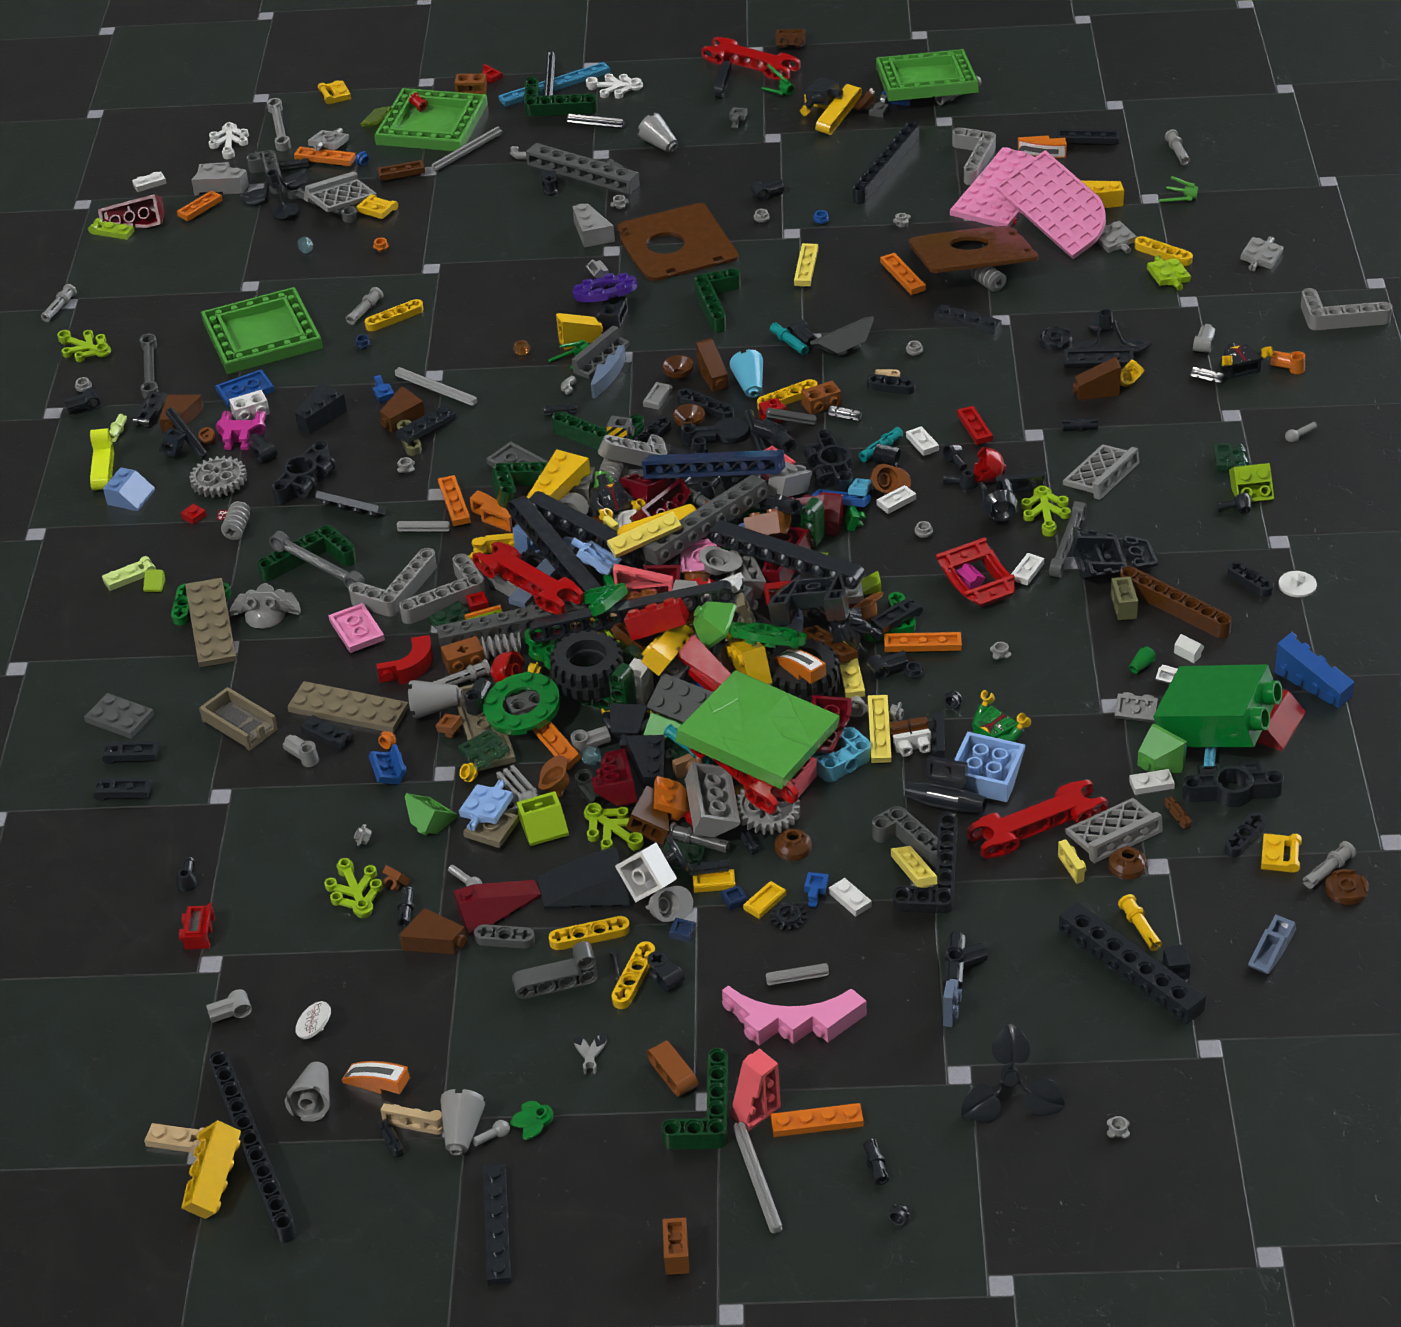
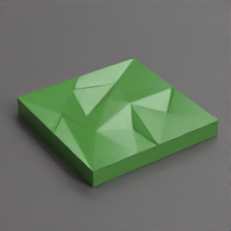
(926, 75)
(441, 126)
(261, 330)
(757, 729)

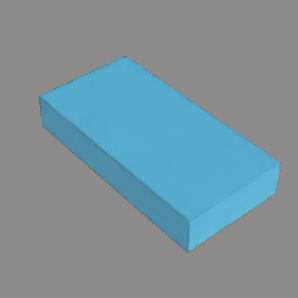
(860, 487)

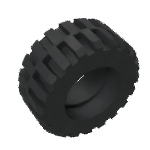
(580, 650)
(801, 688)

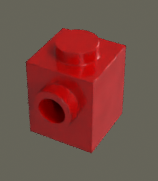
(772, 403)

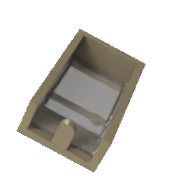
(238, 718)

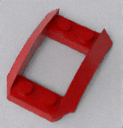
(970, 553)

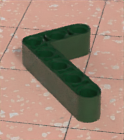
(556, 104)
(706, 291)
(585, 431)
(508, 475)
(811, 518)
(317, 542)
(621, 690)
(708, 1131)

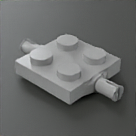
(328, 139)
(1116, 237)
(1261, 253)

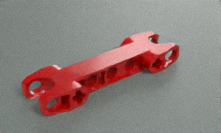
(750, 58)
(547, 591)
(758, 791)
(1006, 832)

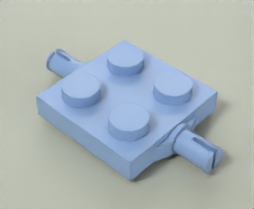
(596, 556)
(486, 804)

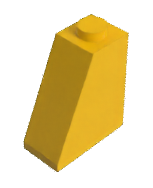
(576, 328)

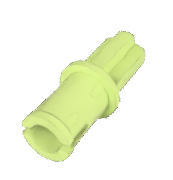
(117, 427)

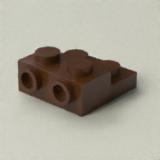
(790, 37)

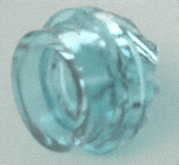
(305, 244)
(591, 755)

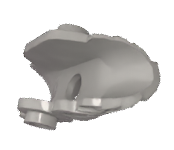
(265, 606)

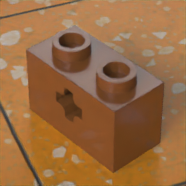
(461, 654)

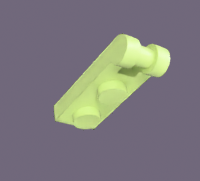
(128, 574)

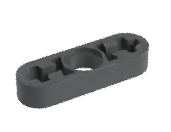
(519, 932)

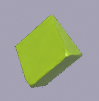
(154, 581)
(871, 583)

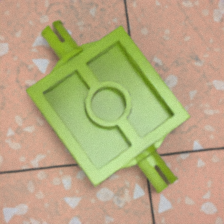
(1168, 272)

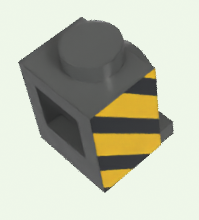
(620, 427)

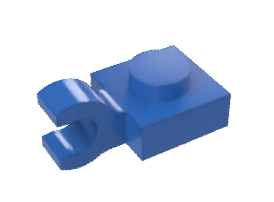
(382, 391)
(814, 885)

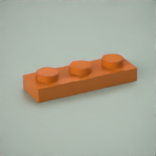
(199, 205)

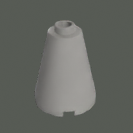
(656, 132)
(432, 697)
(310, 1093)
(460, 1118)

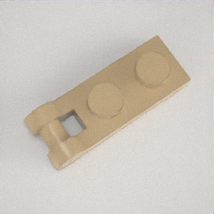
(413, 1119)
(172, 1138)

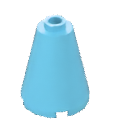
(748, 371)

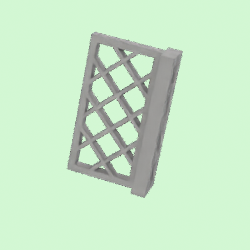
(337, 185)
(1110, 475)
(1118, 837)

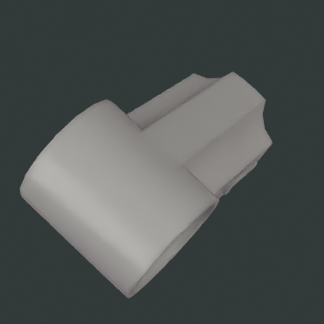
(1204, 340)
(581, 739)
(302, 749)
(235, 1005)

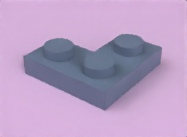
(951, 997)

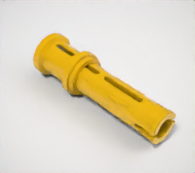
(1136, 915)

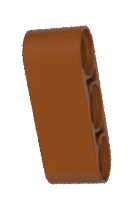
(672, 1068)

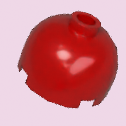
(989, 466)
(506, 665)

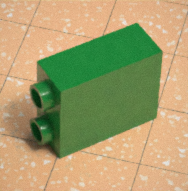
(1219, 704)

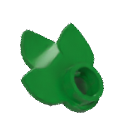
(532, 1119)

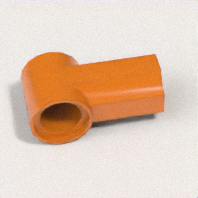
(1294, 362)

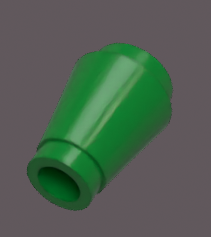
(1142, 659)

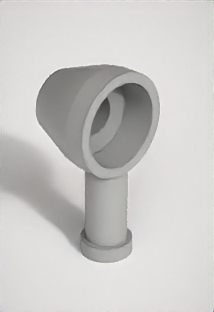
(860, 708)

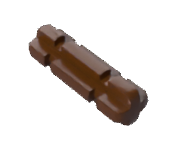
(1178, 812)

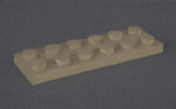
(210, 622)
(348, 707)
(476, 724)

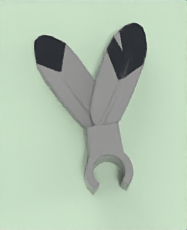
(590, 1052)

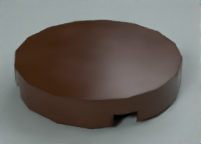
(1346, 887)

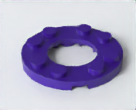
(593, 290)

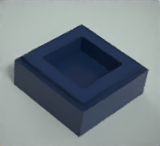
(734, 897)
(682, 929)

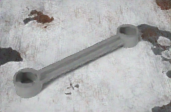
(281, 141)

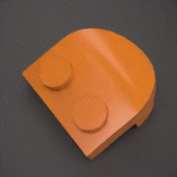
(671, 798)

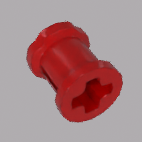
(418, 102)

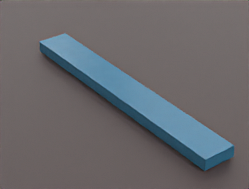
(559, 82)

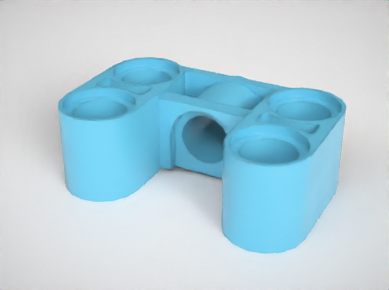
(853, 753)

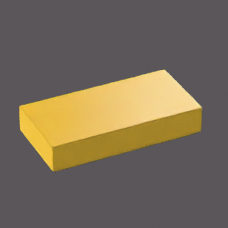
(714, 881)
(765, 899)

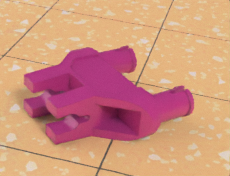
(239, 430)

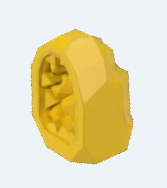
(1130, 373)

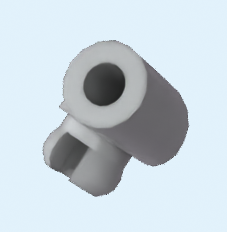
(518, 155)
(566, 385)

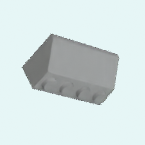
(711, 800)

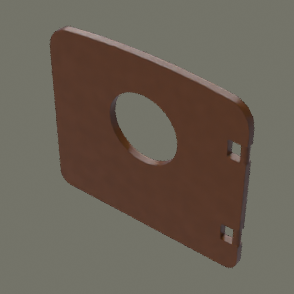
(694, 225)
(1003, 248)

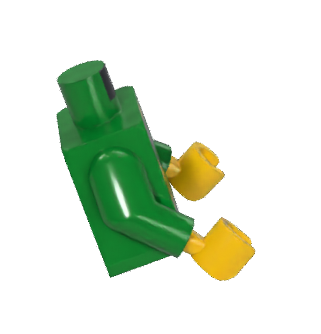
(995, 723)

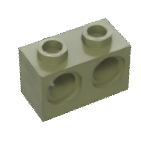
(1124, 598)

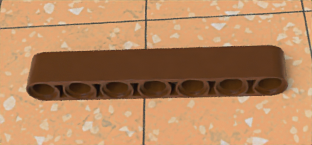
(1179, 603)

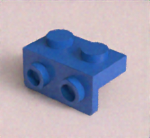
(388, 766)

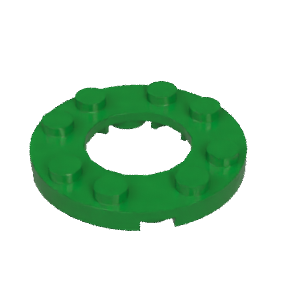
(763, 633)
(519, 724)

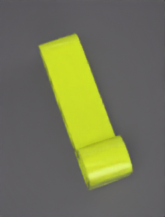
(102, 458)

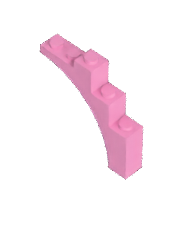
(794, 1022)

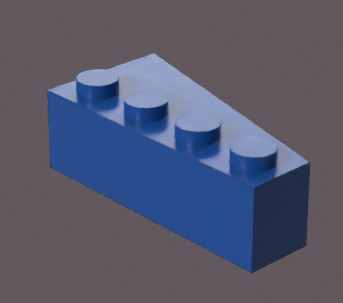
(1312, 672)

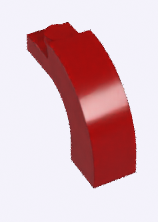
(411, 666)

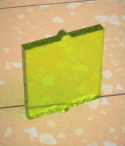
(376, 116)

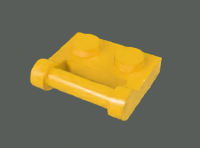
(338, 89)
(376, 206)
(1274, 851)

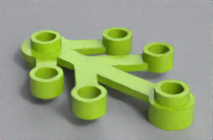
(100, 350)
(1042, 495)
(595, 814)
(361, 906)

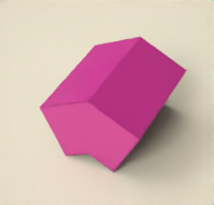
(970, 576)

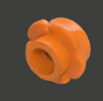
(380, 244)
(387, 739)

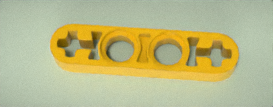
(1147, 246)
(393, 315)
(787, 393)
(588, 929)
(631, 974)

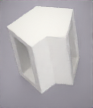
(1188, 648)
(1165, 677)

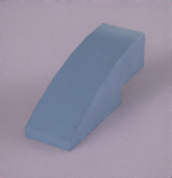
(1272, 944)

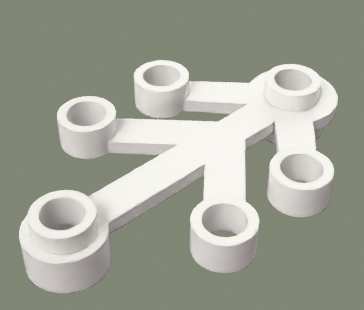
(614, 84)
(229, 130)

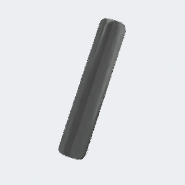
(790, 416)

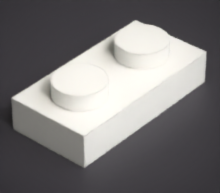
(150, 181)
(922, 441)
(896, 499)
(1028, 568)
(1151, 781)
(850, 897)

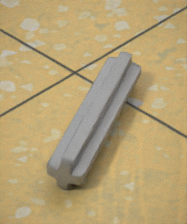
(423, 526)
(797, 974)

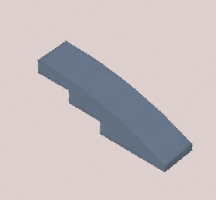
(607, 373)

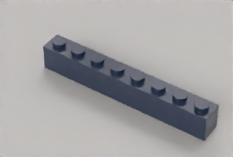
(713, 464)

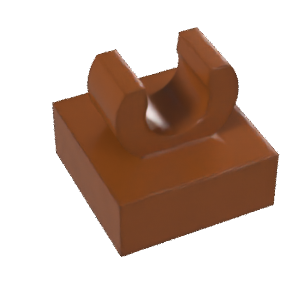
(449, 725)
(395, 877)

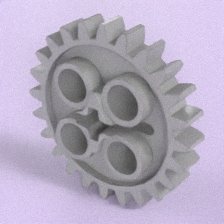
(218, 476)
(752, 816)

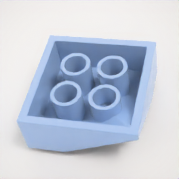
(991, 765)

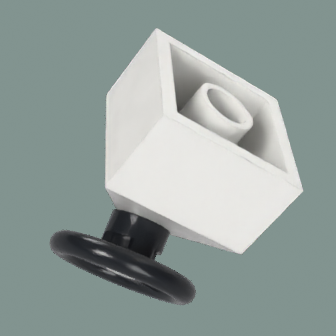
(651, 869)

